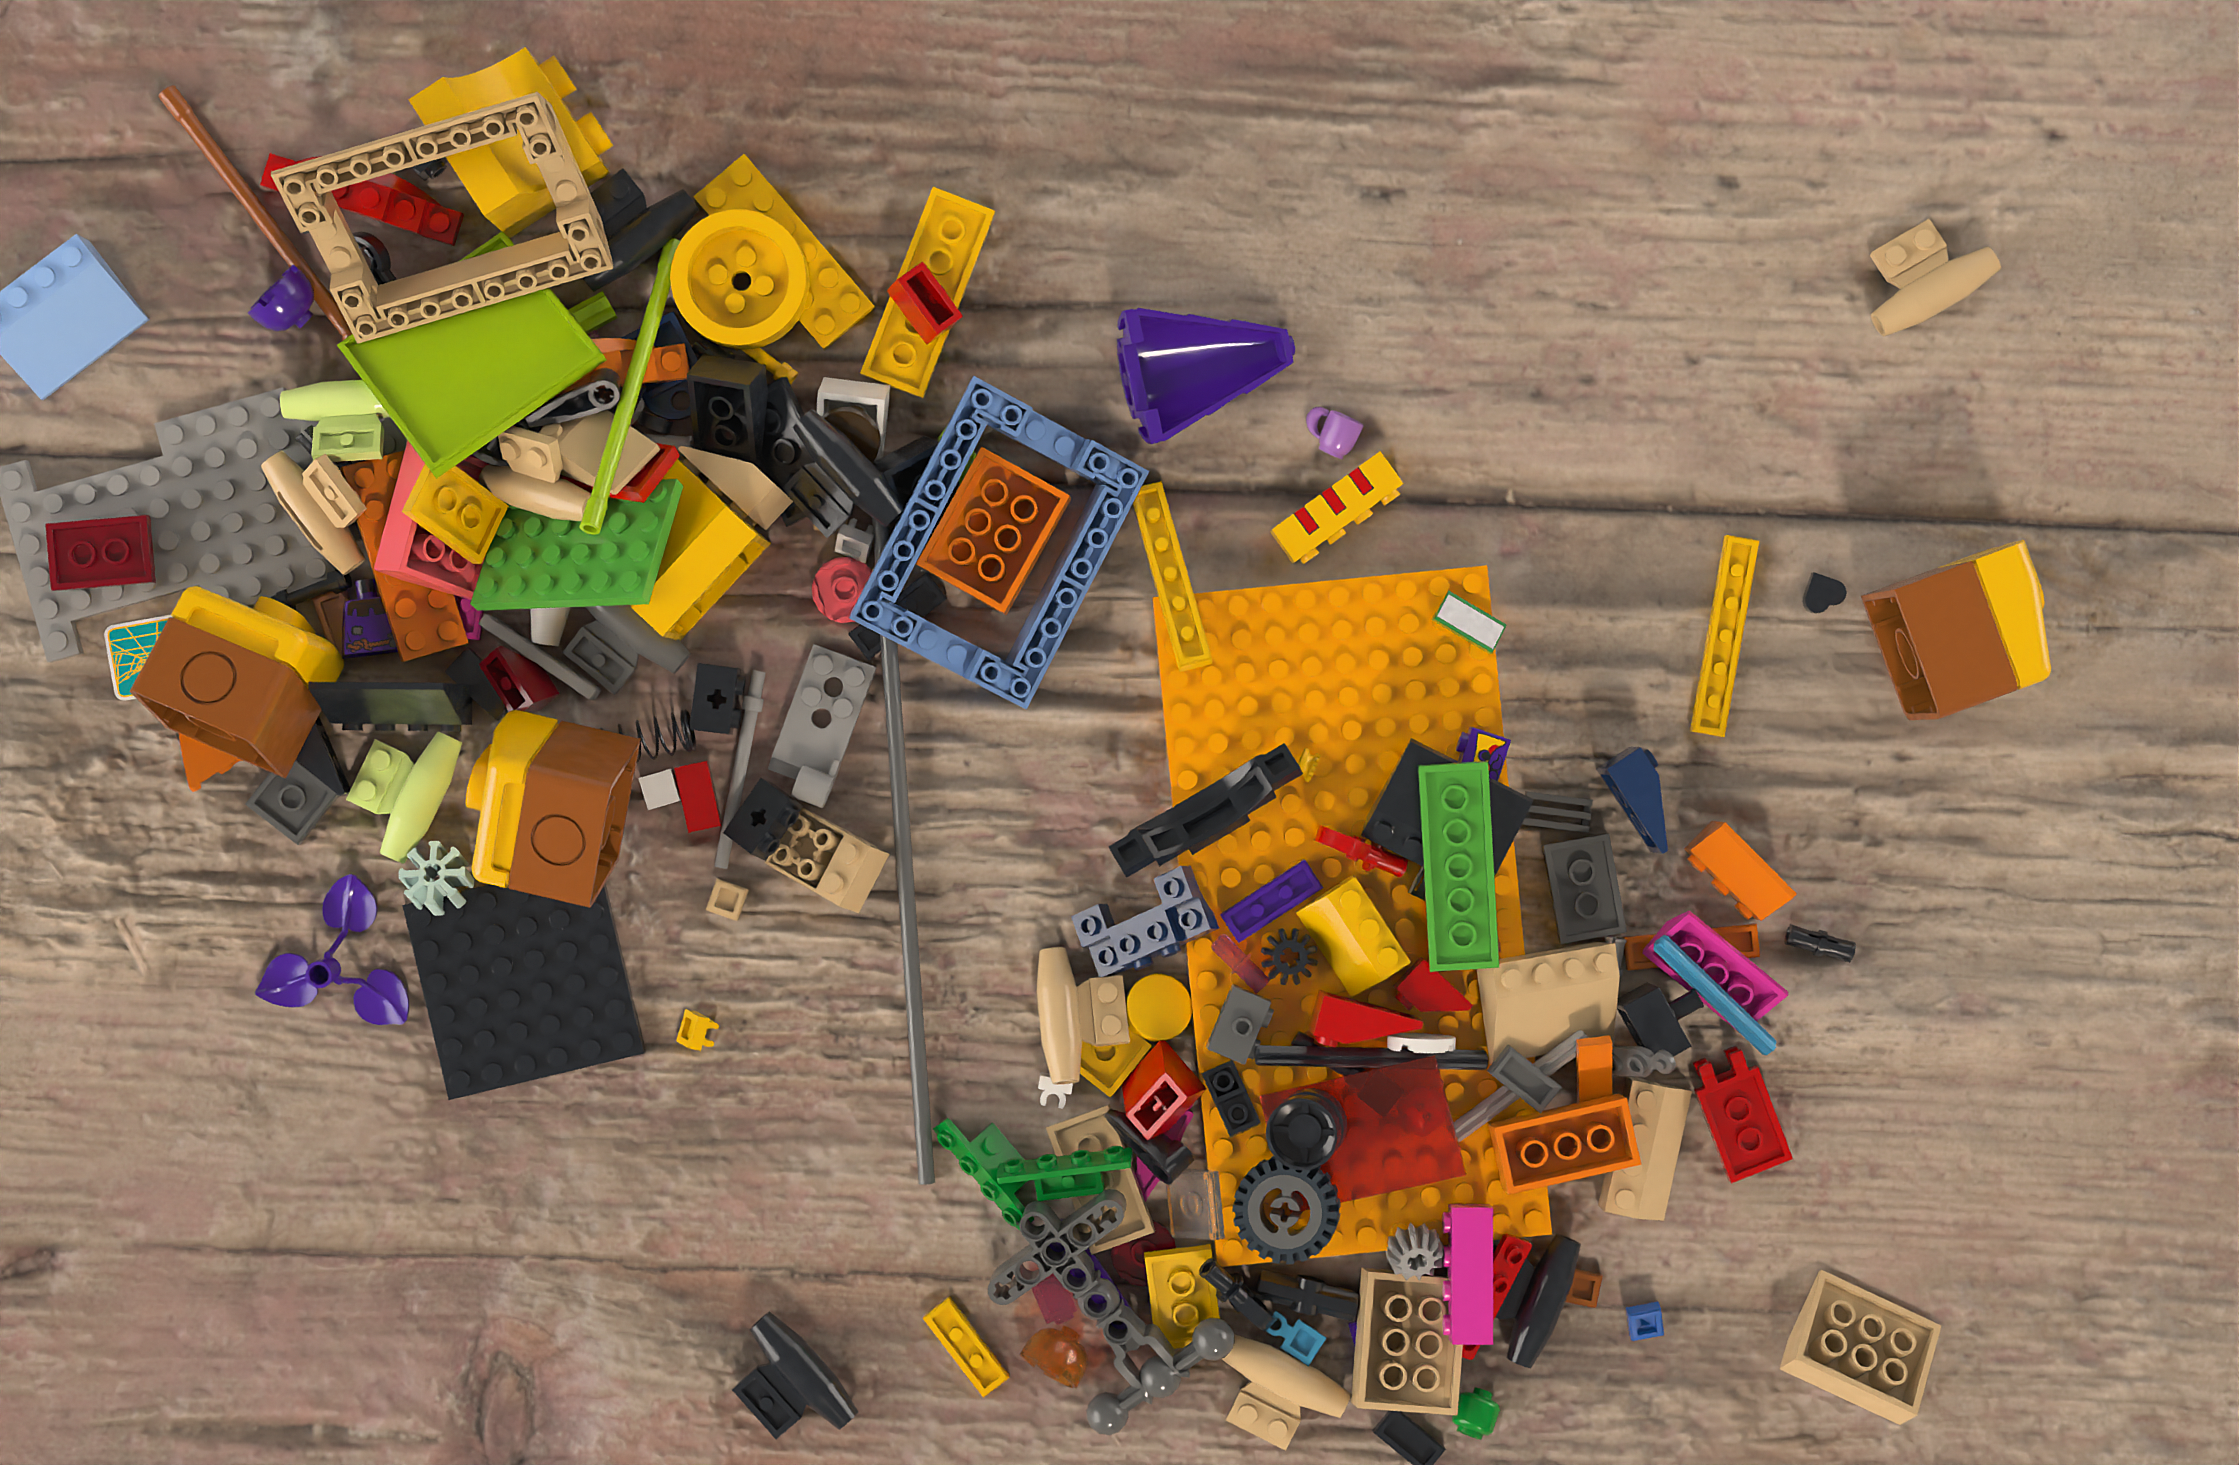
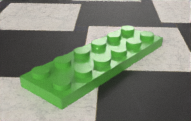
(1458, 866)

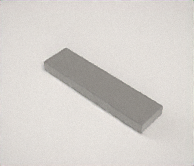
(540, 656)

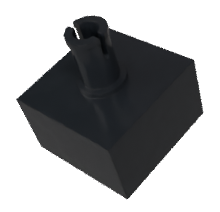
(1654, 1020)

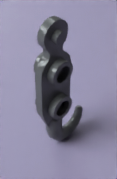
(1640, 1061)

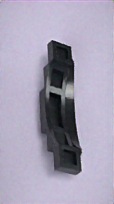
(1208, 813)

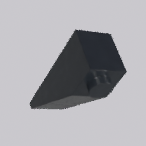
(321, 760)

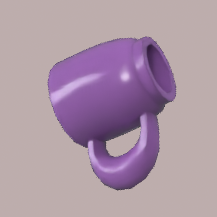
(1338, 432)

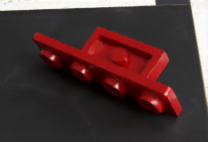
(1506, 1265)

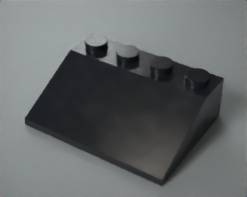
(394, 704)
(1397, 815)

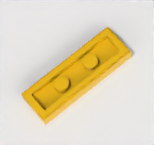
(966, 1346)

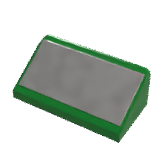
(1469, 622)

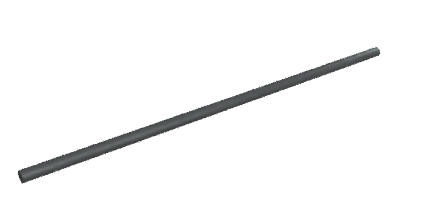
(906, 893)

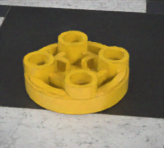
(1158, 1007)

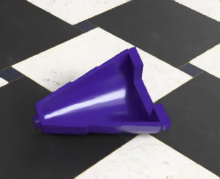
(1192, 365)

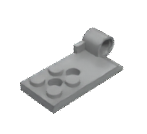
(816, 753)

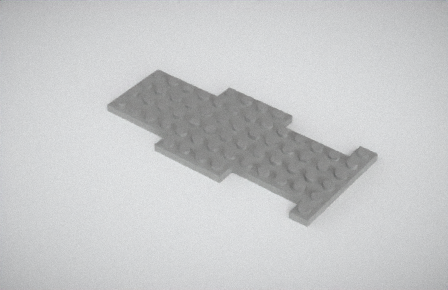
(207, 508)

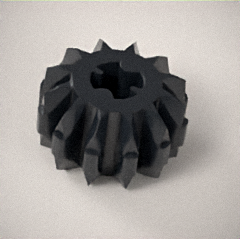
(1283, 966)

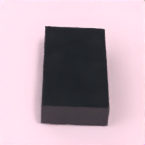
(1408, 1439)

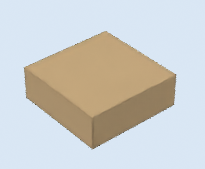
(727, 899)

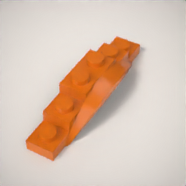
(664, 364)

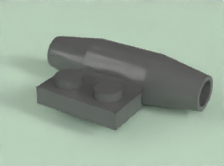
(613, 643)

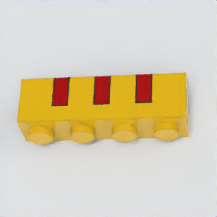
(1337, 507)

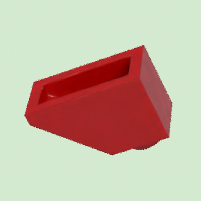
(1428, 990)

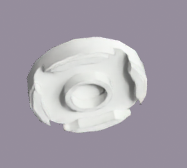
(1421, 1042)

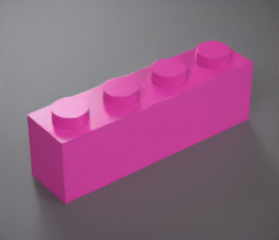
(1469, 1274)

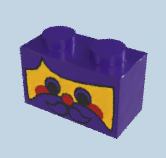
(1483, 746)

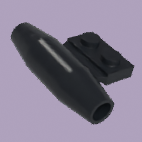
(632, 227)
(838, 479)
(1538, 1299)
(791, 1380)

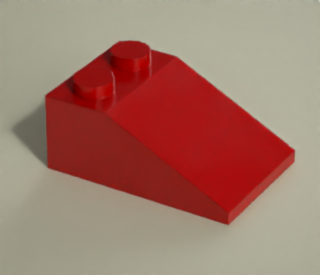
(1351, 1020)

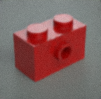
(924, 303)

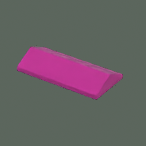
(1722, 962)

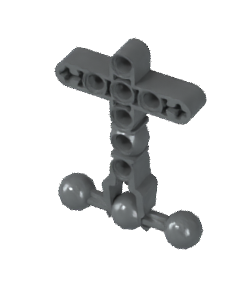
(1159, 1374)

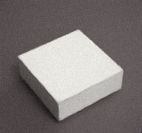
(659, 789)

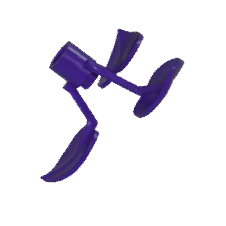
(295, 983)

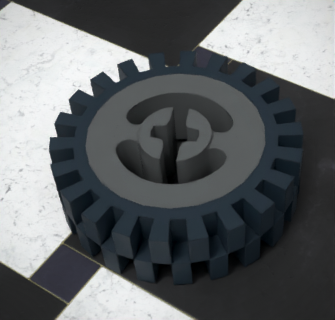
(1284, 1242)

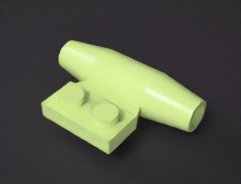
(346, 418)
(405, 790)

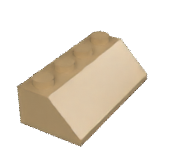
(1658, 1125)

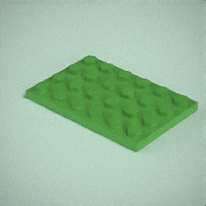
(558, 565)

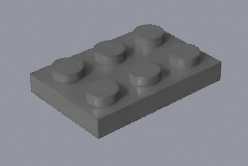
(1584, 888)

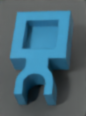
(1300, 1341)

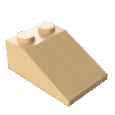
(583, 446)

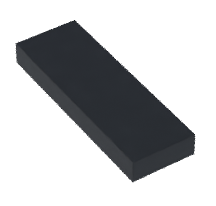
(918, 598)

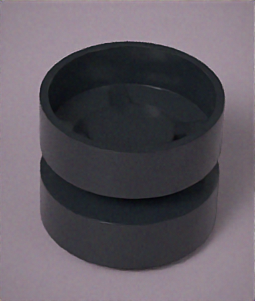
(1306, 1129)

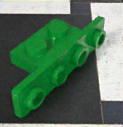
(981, 1161)
(1066, 1174)

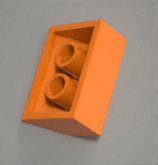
(1738, 871)

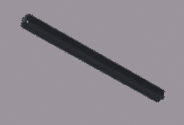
(1363, 1057)

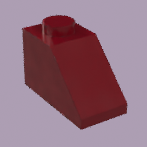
(518, 680)

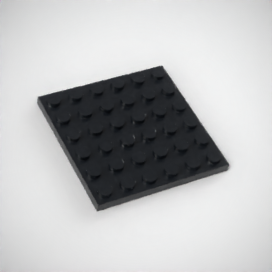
(522, 987)

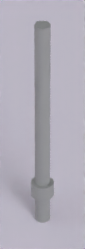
(752, 705)

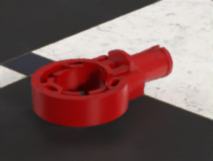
(1355, 848)

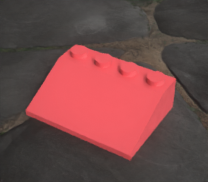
(413, 552)

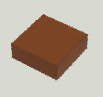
(1585, 1288)

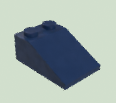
(1637, 789)

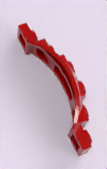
(388, 201)

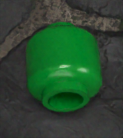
(1476, 1413)

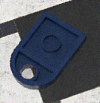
(660, 396)

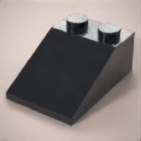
(728, 407)
(905, 467)

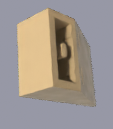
(739, 485)
(829, 860)

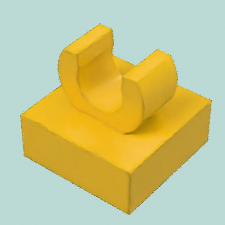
(694, 1029)

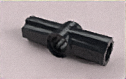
(1307, 1294)

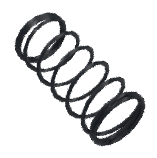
(689, 735)

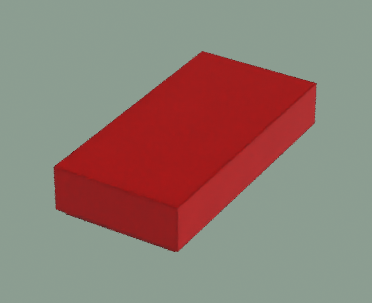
(698, 796)

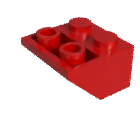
(1160, 1091)

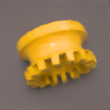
(1307, 763)

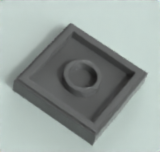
(292, 803)

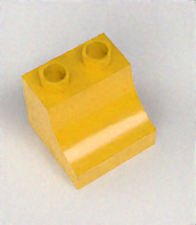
(499, 173)
(701, 558)

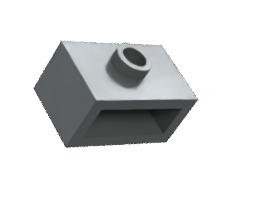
(1240, 1024)

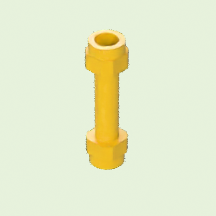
(776, 368)

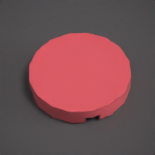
(839, 587)

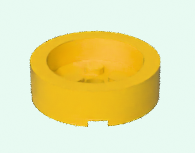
(731, 245)

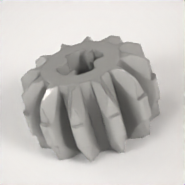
(1415, 1251)

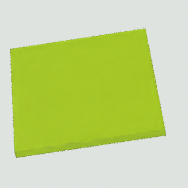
(474, 372)

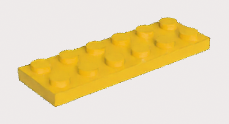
(949, 245)
(833, 297)

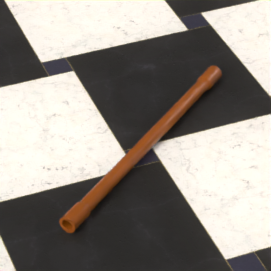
(185, 116)

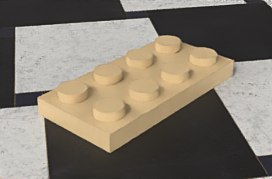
(1094, 1133)

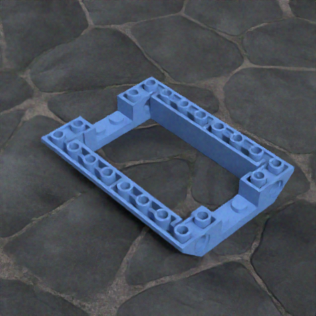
(1066, 586)

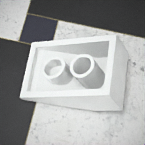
(869, 396)

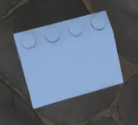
(64, 316)

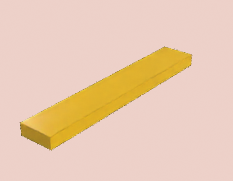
(1171, 578)
(1724, 636)

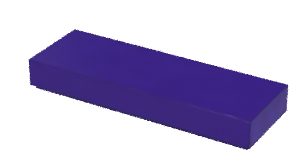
(1271, 900)

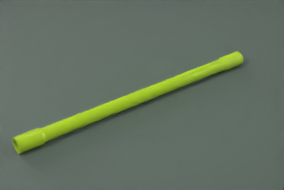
(597, 503)

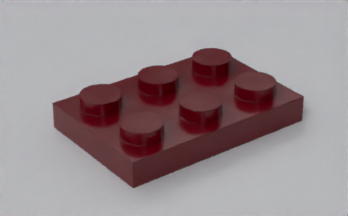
(100, 553)

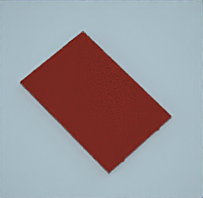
(1395, 1130)

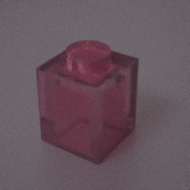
(1054, 1300)

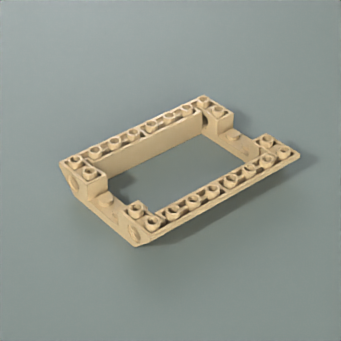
(464, 285)

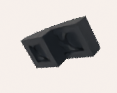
(467, 671)

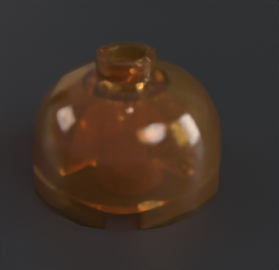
(1057, 1355)

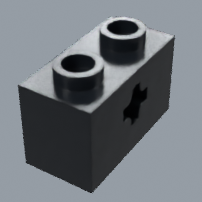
(704, 712)
(749, 824)

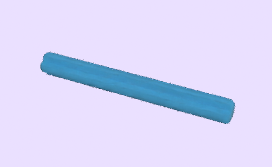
(1714, 995)

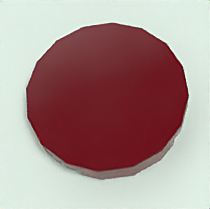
(1129, 1256)

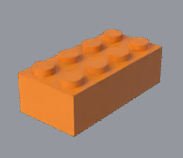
(1564, 1143)

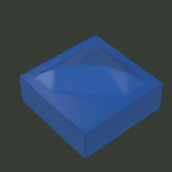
(1644, 1321)

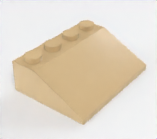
(1548, 997)
(1401, 1346)
(1862, 1348)

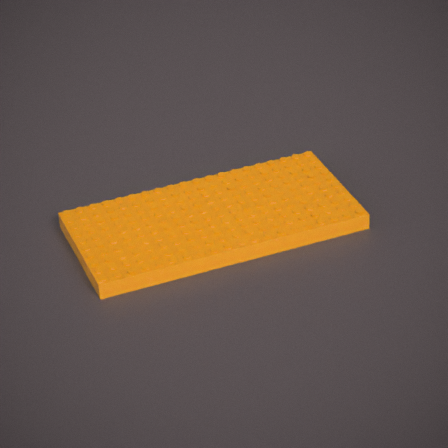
(1352, 678)

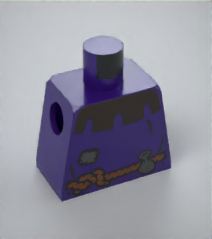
(366, 624)

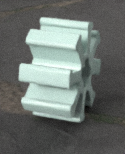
(430, 892)

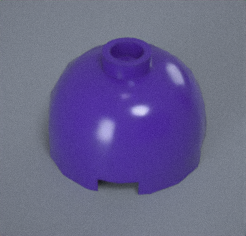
(285, 302)

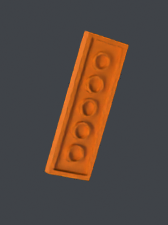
(419, 616)

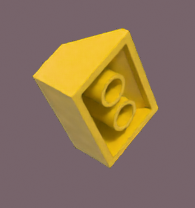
(1353, 936)

